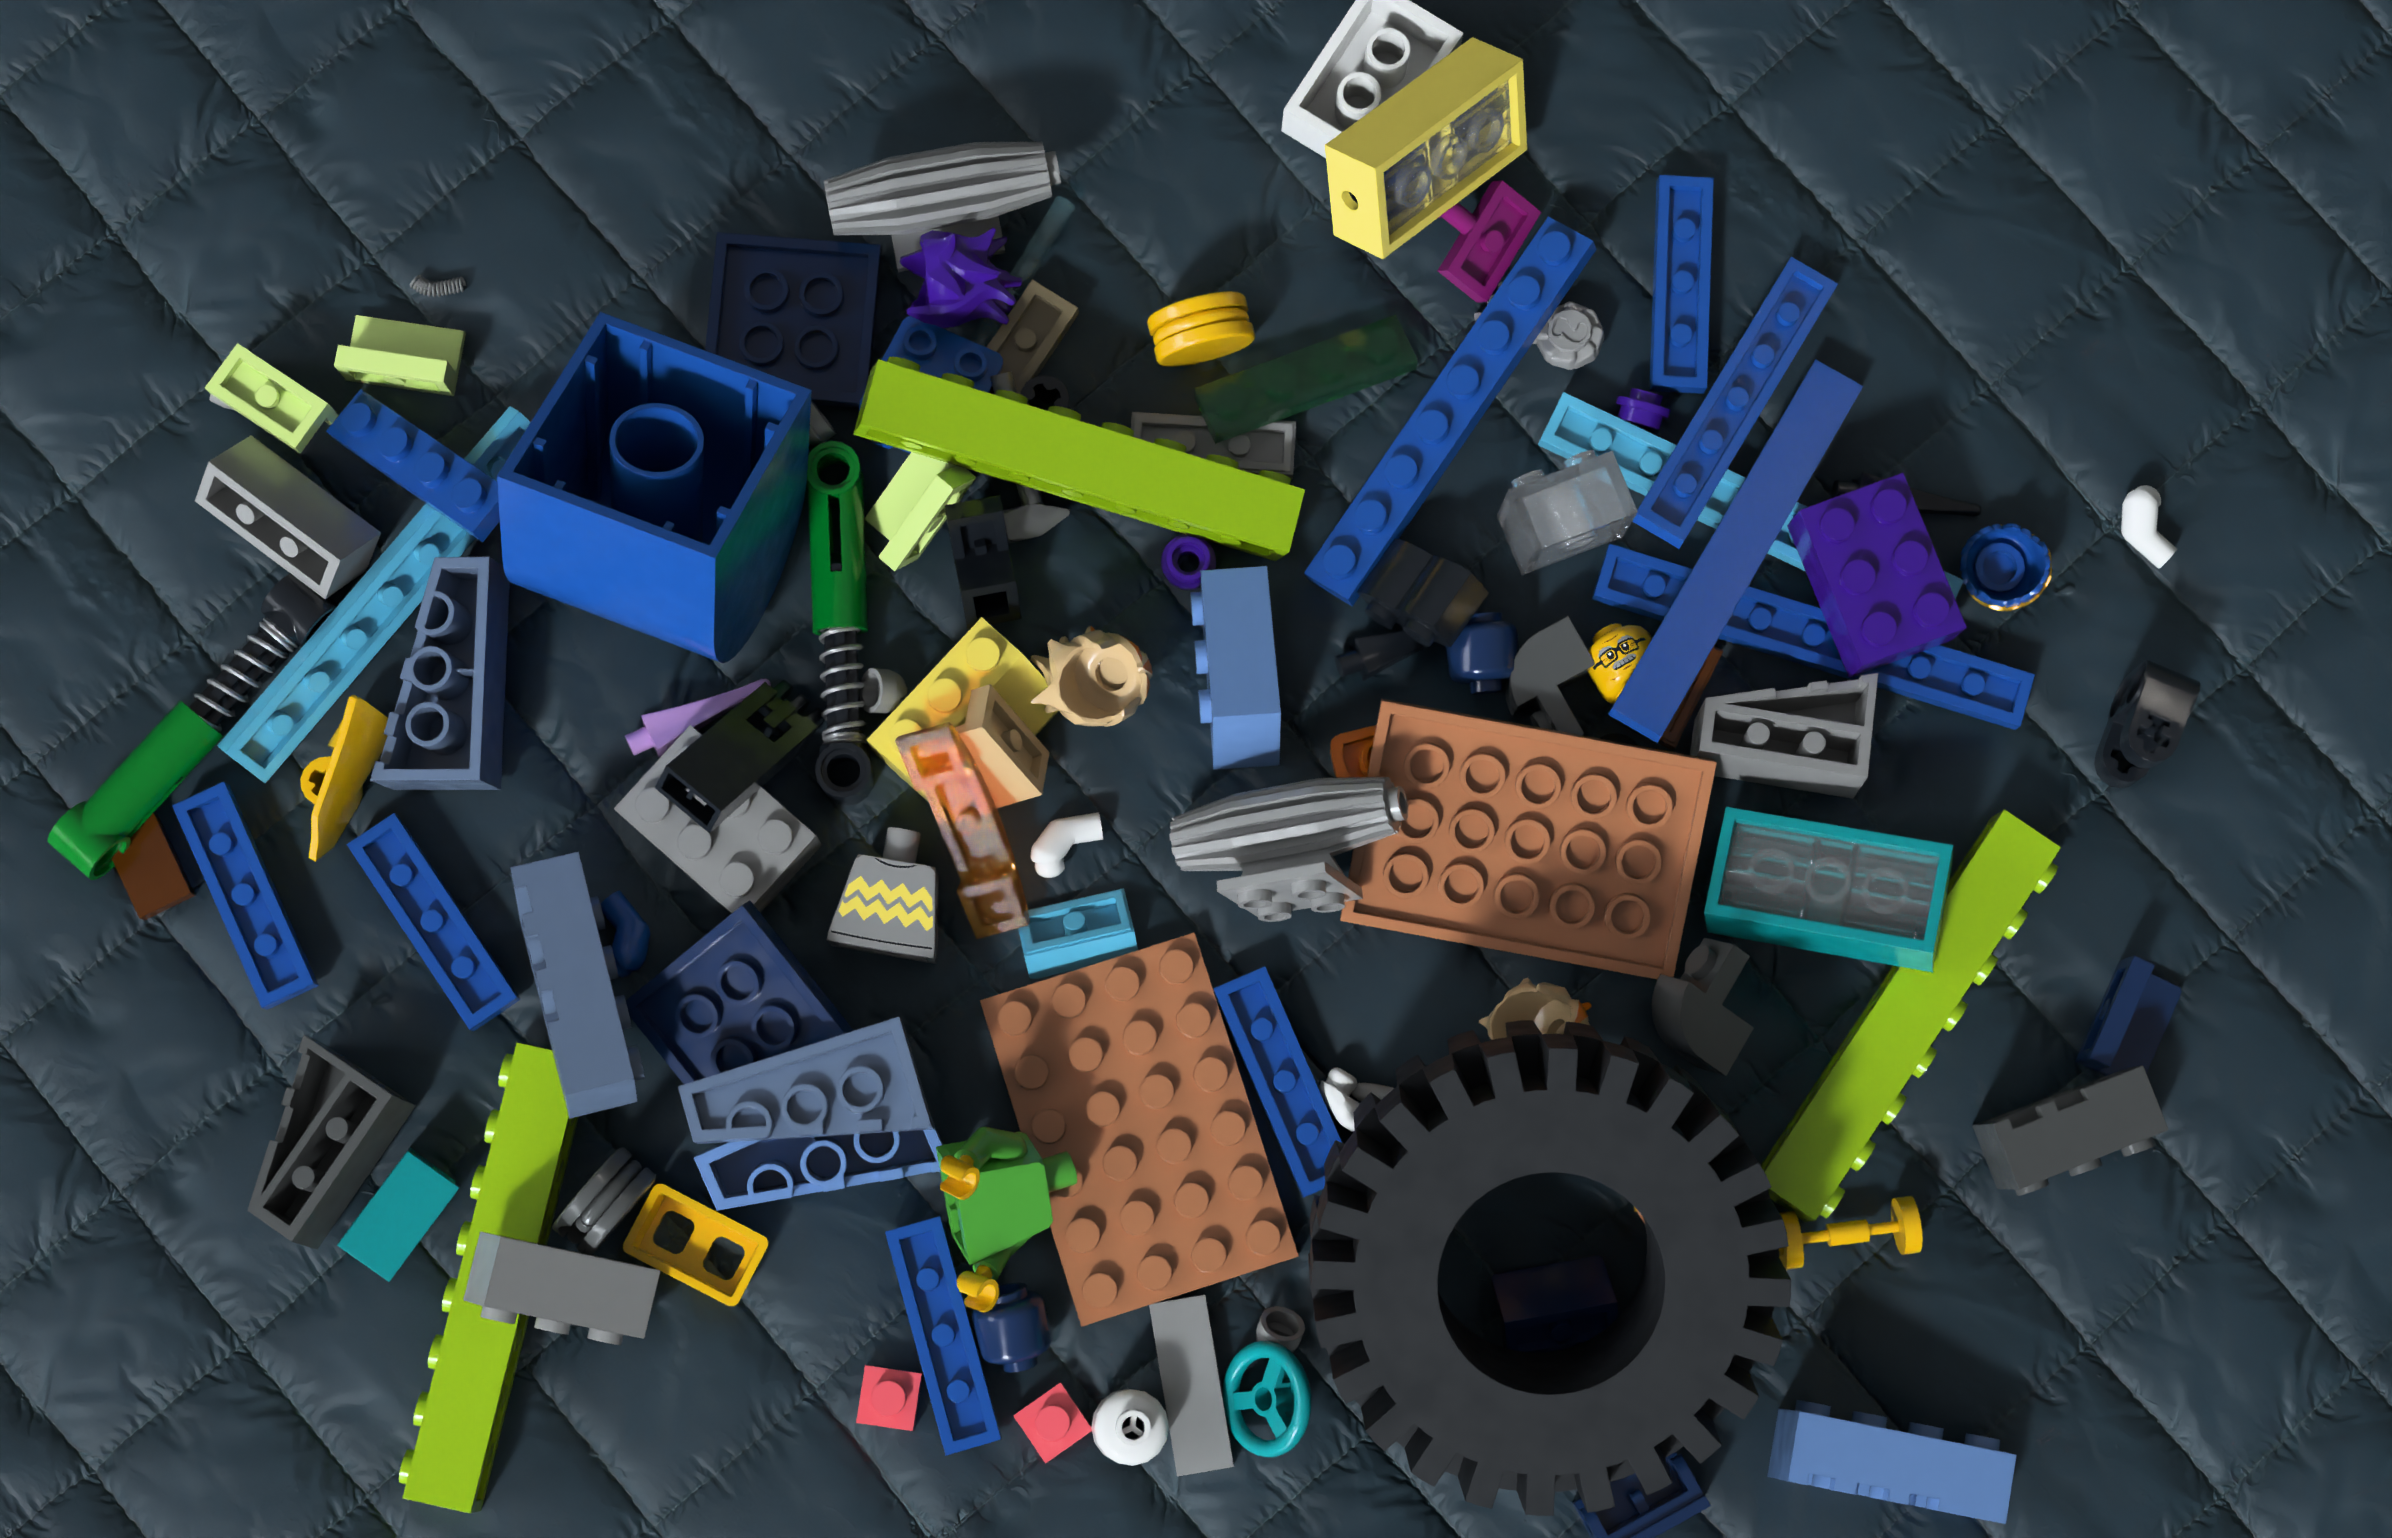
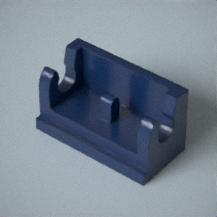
(1643, 1514)

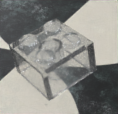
(1566, 510)

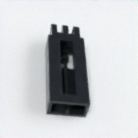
(737, 755)

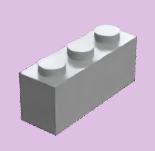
(287, 516)
(560, 1288)

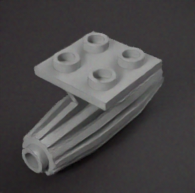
(940, 190)
(1288, 841)

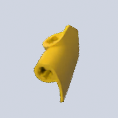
(337, 781)

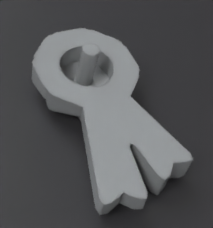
(1569, 337)

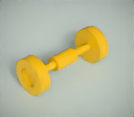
(1904, 1225)

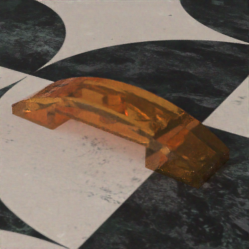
(970, 827)

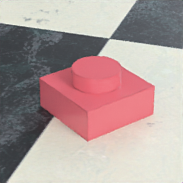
(889, 1398)
(1053, 1422)

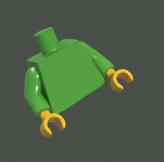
(997, 1202)

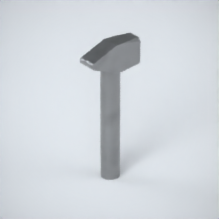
(1033, 516)

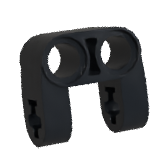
(2145, 713)

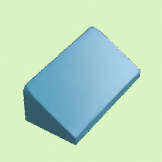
(1077, 934)

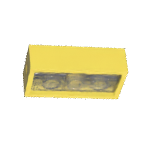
(1426, 147)

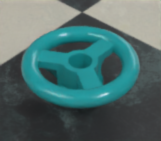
(1280, 1398)

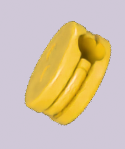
(1201, 328)

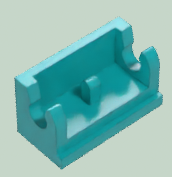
(399, 1214)

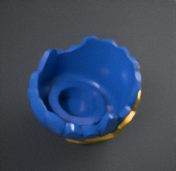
(2005, 567)

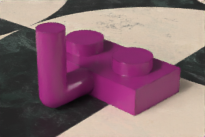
(1487, 239)

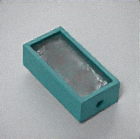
(1829, 889)

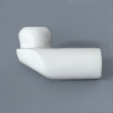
(1058, 839)
(1336, 1096)

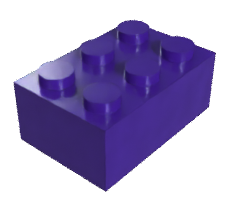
(1876, 575)

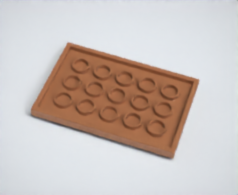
(1533, 840)
(1149, 1102)

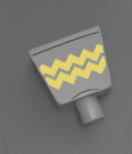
(890, 903)

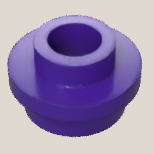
(1642, 409)
(1183, 546)

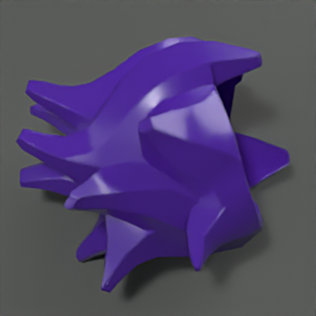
(960, 279)

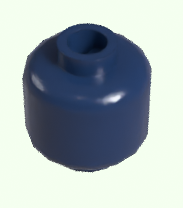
(1484, 653)
(1014, 1328)

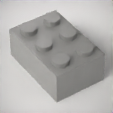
(738, 861)

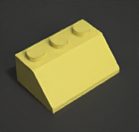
(944, 694)

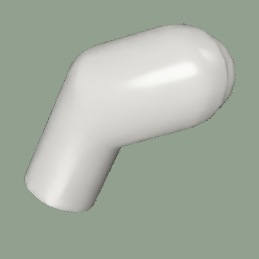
(2140, 525)

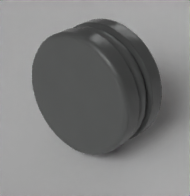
(604, 1201)

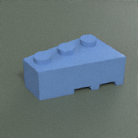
(1239, 667)

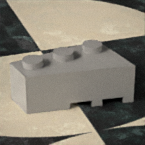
(1792, 737)

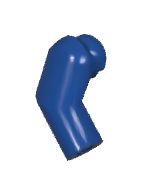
(631, 933)

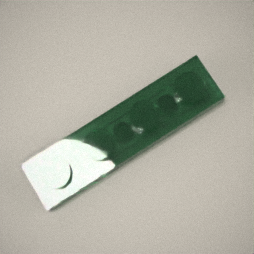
(1305, 378)

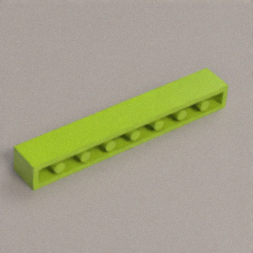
(1078, 459)
(1904, 1019)
(479, 1355)

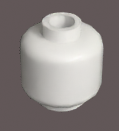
(1111, 1437)

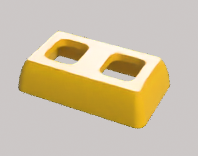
(689, 1264)

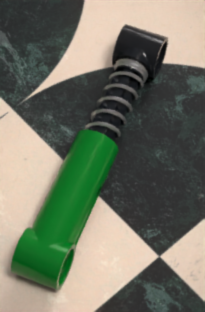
(839, 615)
(105, 822)

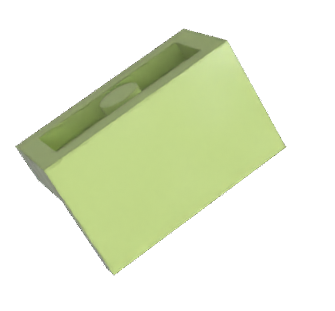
(402, 355)
(269, 398)
(914, 506)

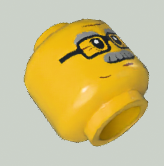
(1616, 654)

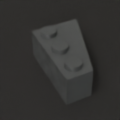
(2071, 1130)
(325, 1145)

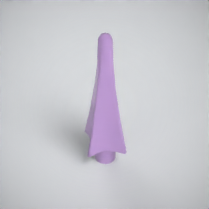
(665, 726)

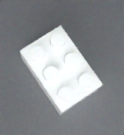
(1363, 64)

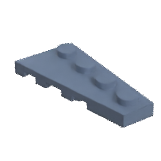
(823, 1089)

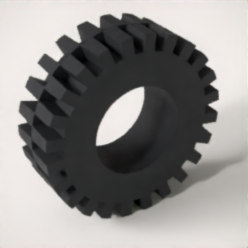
(1576, 1411)

